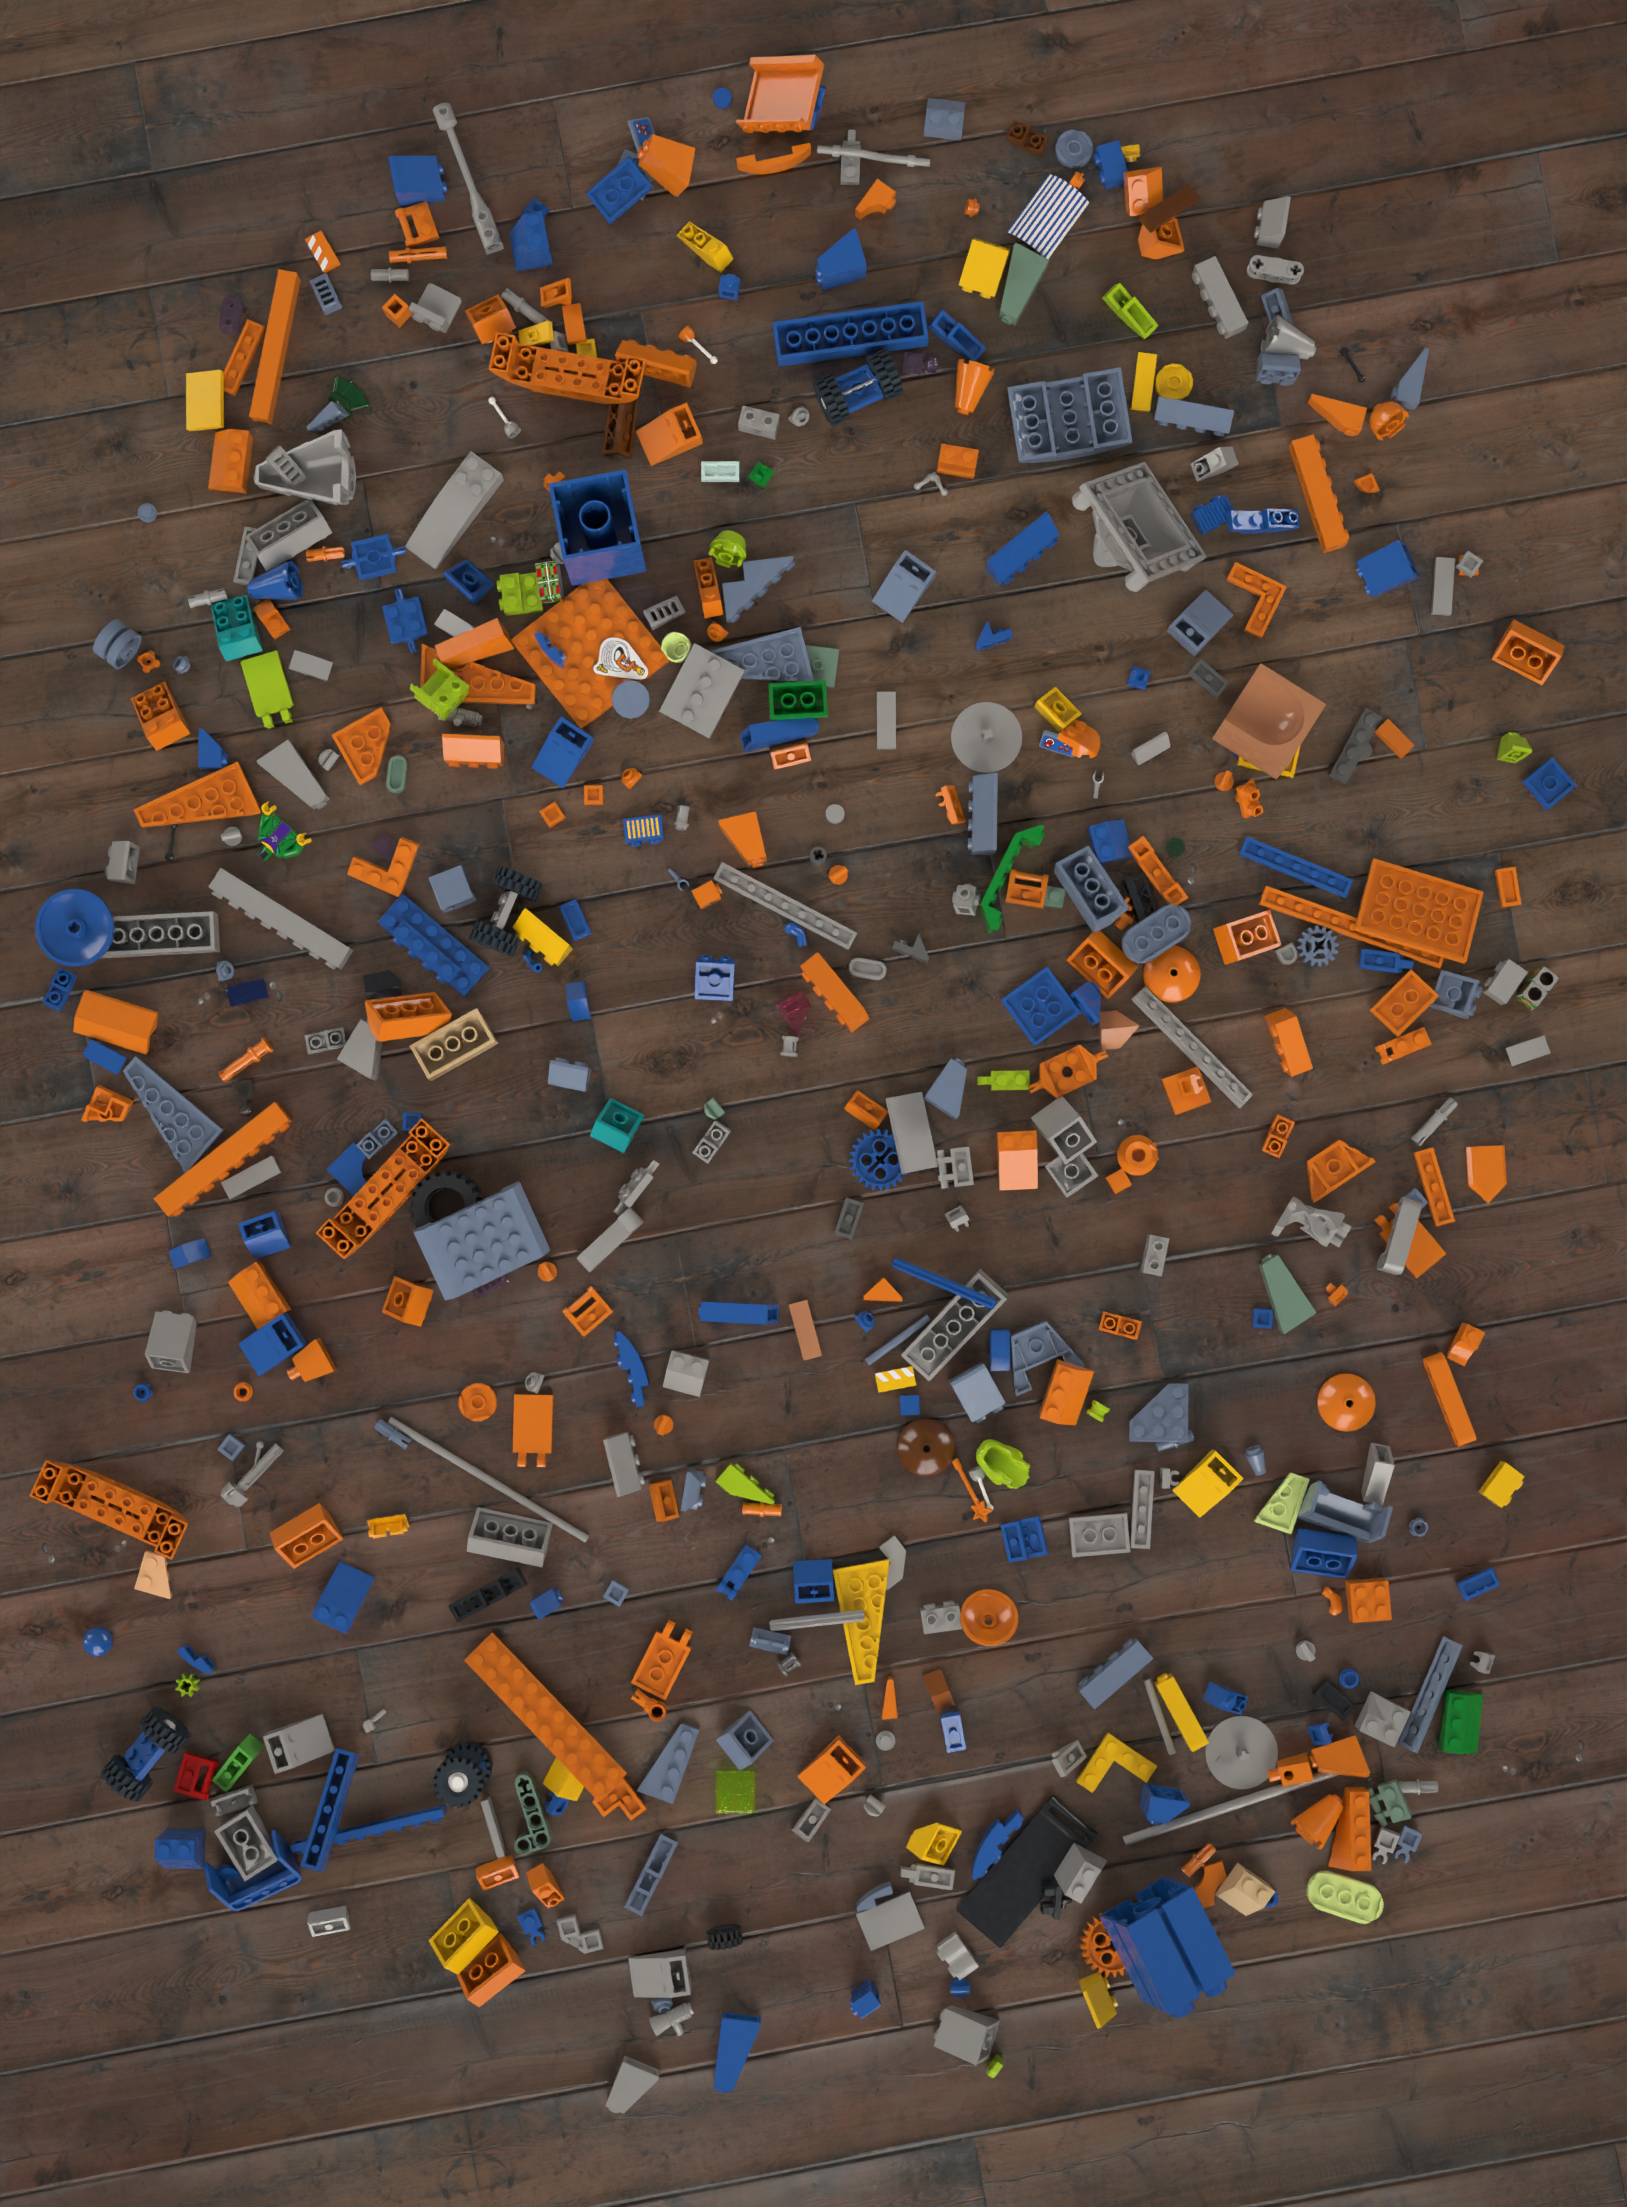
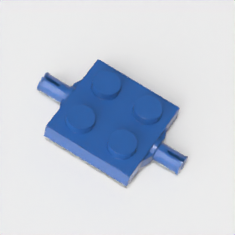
(373, 557)
(405, 620)

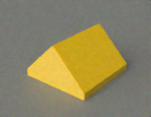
(1057, 709)
(562, 1782)

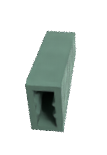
(1023, 277)
(1285, 1295)

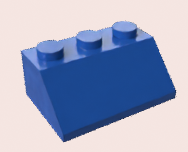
(1323, 1553)
(1162, 1803)

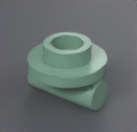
(713, 1109)

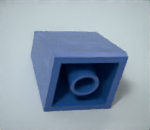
(417, 179)
(530, 242)
(841, 263)
(1387, 569)
(181, 1848)

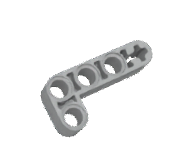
(1400, 1237)
(610, 1239)

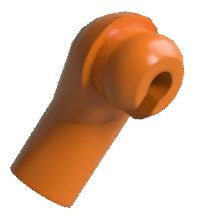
(1335, 1600)

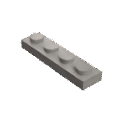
(1142, 1509)

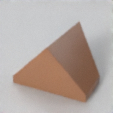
(1114, 1029)

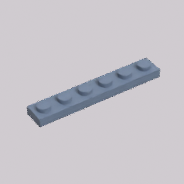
(1430, 1694)

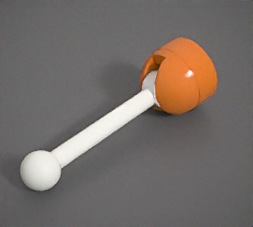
(687, 335)

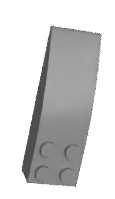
(454, 509)
(953, 1327)

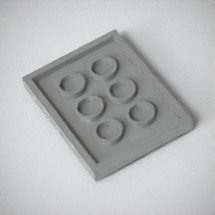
(702, 690)

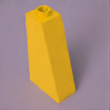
(1181, 1712)

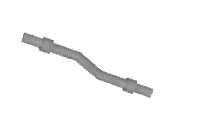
(836, 151)

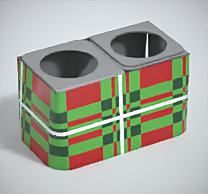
(549, 582)
(1522, 994)

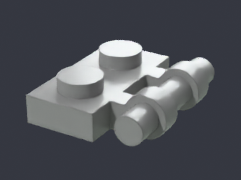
(961, 1167)

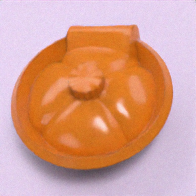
(1137, 1155)

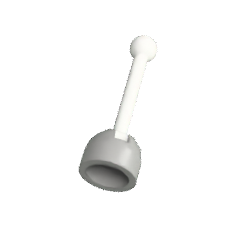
(511, 428)
(977, 1474)

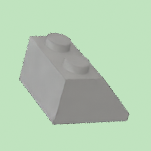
(1272, 222)
(122, 862)
(685, 1373)

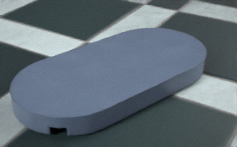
(1156, 933)

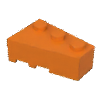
(1289, 1042)

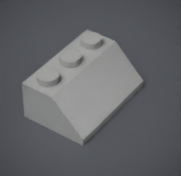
(623, 1463)

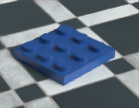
(1040, 1006)

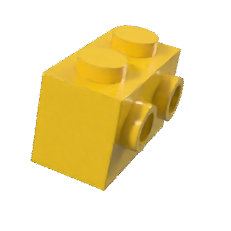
(1502, 1484)

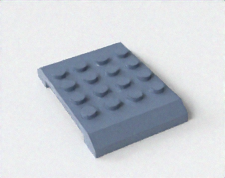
(482, 1241)

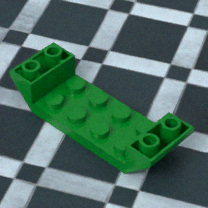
(1028, 838)

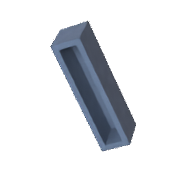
(1193, 415)
(1114, 1673)

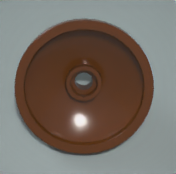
(922, 1433)

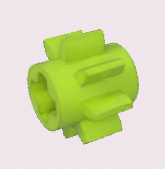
(186, 1689)

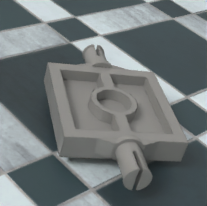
(638, 1182)

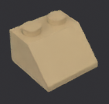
(1245, 1891)

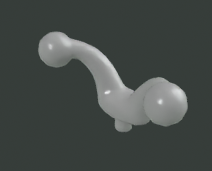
(935, 478)

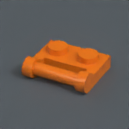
(423, 223)
(1026, 894)
(591, 1316)

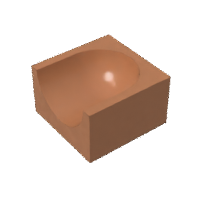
(1269, 721)

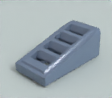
(332, 306)
(327, 417)

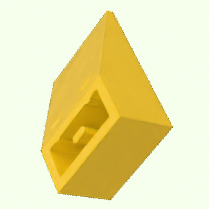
(1207, 1483)

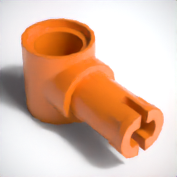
(648, 1704)

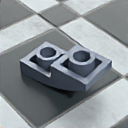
(378, 1138)

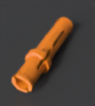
(417, 254)

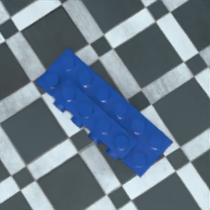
(433, 945)

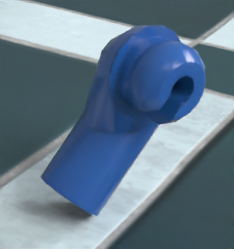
(533, 964)

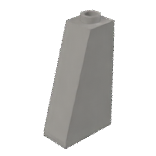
(292, 771)

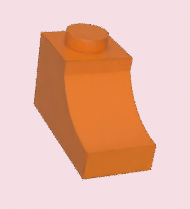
(878, 199)
(1465, 1343)

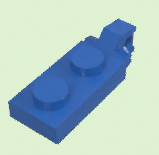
(1383, 961)

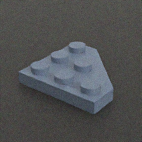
(1163, 1417)

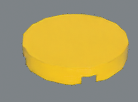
(1174, 382)

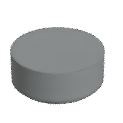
(835, 814)

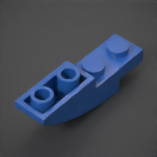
(1263, 521)
(631, 1359)
(989, 1849)

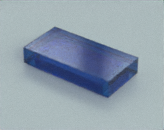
(247, 992)

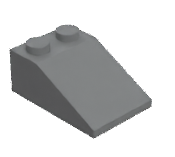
(247, 1843)

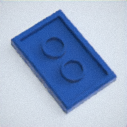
(619, 190)

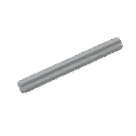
(817, 1620)

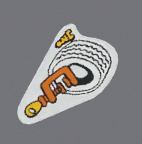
(619, 660)

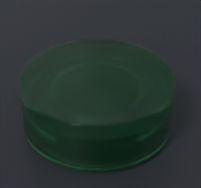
(1175, 847)

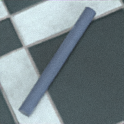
(898, 1339)

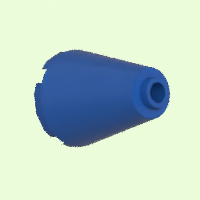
(277, 583)

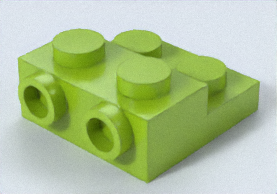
(519, 594)

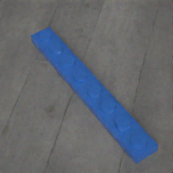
(379, 1827)

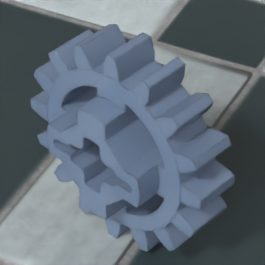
(1323, 951)

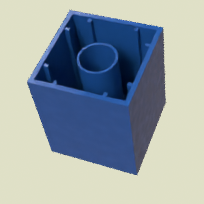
(597, 527)

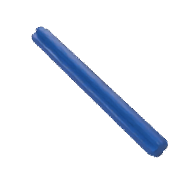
(944, 1283)

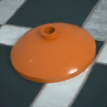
(1168, 987)
(1333, 1399)
(989, 1606)

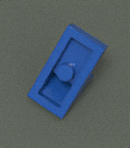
(988, 639)

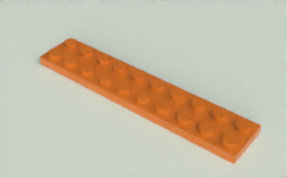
(545, 1717)

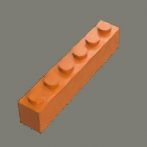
(1318, 493)

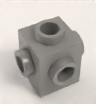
(966, 899)

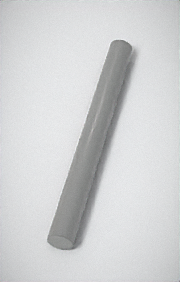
(1159, 1716)

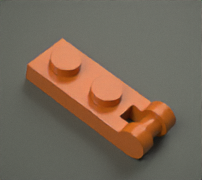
(1403, 1045)

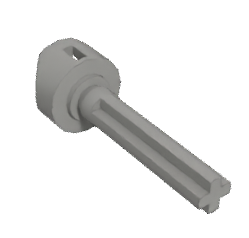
(234, 1493)

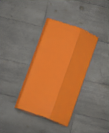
(115, 1021)

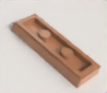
(805, 1330)

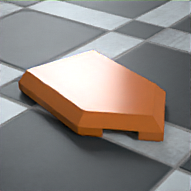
(1486, 1170)

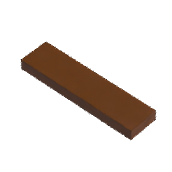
(1169, 208)

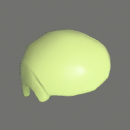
(676, 647)

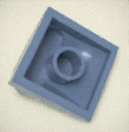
(692, 1489)

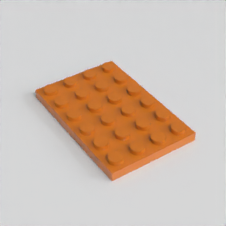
(1418, 911)

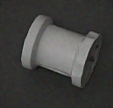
(789, 1046)

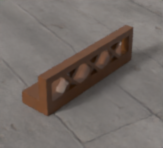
(625, 429)

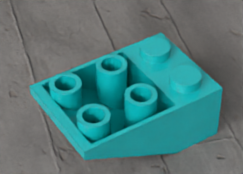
(236, 628)

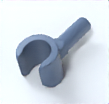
(677, 878)

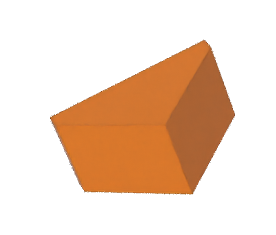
(882, 1292)

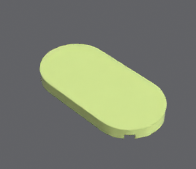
(1344, 1897)

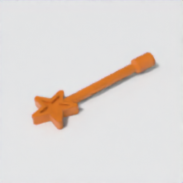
(979, 1507)

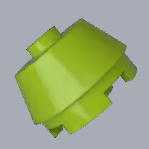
(728, 549)

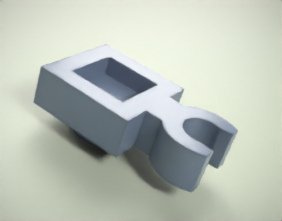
(1408, 1841)

